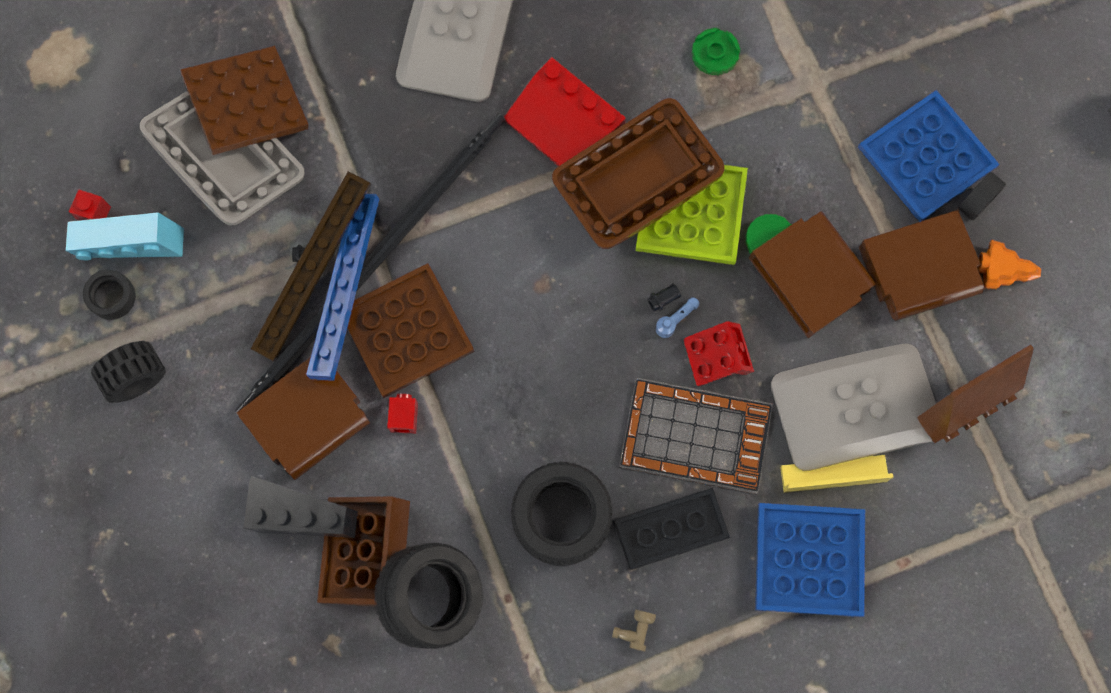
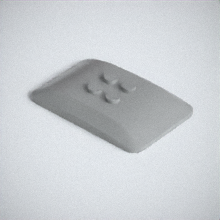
(453, 47)
(230, 182)
(853, 406)

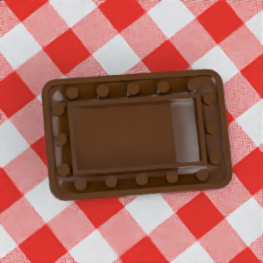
(638, 173)

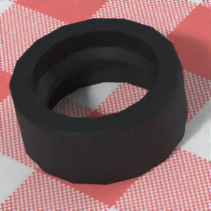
(982, 195)
(100, 278)

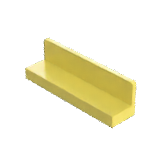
(850, 473)

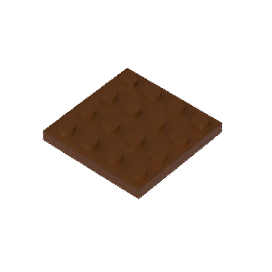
(244, 100)
(407, 330)

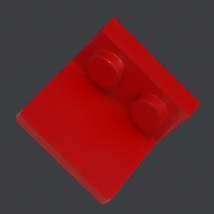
(718, 353)

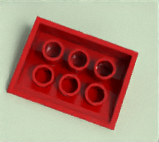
(561, 114)

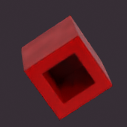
(89, 206)
(402, 414)

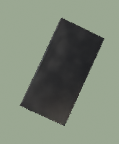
(671, 529)

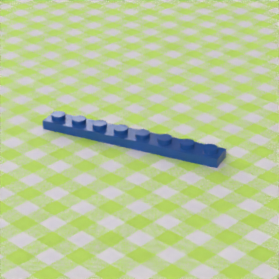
(342, 292)

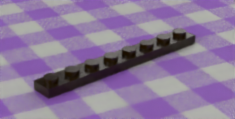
(310, 266)

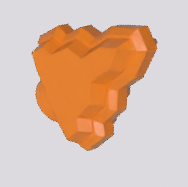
(1005, 267)

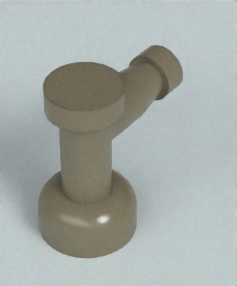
(636, 638)

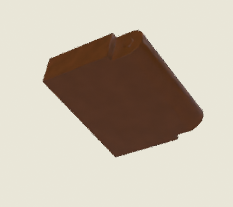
(923, 265)
(812, 272)
(303, 419)

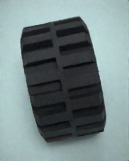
(128, 371)

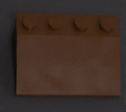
(977, 398)
(354, 564)

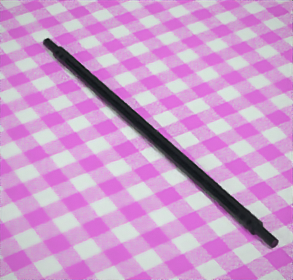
(379, 254)

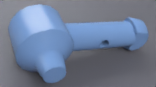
(666, 325)

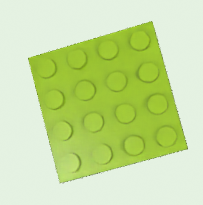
(704, 225)

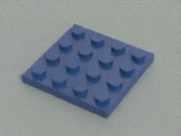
(928, 156)
(810, 560)

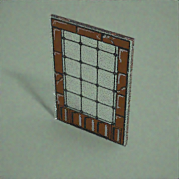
(696, 435)

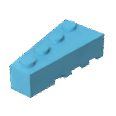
(125, 237)

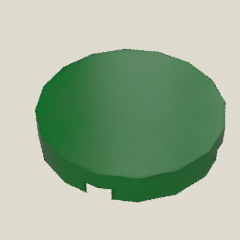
(715, 51)
(764, 229)

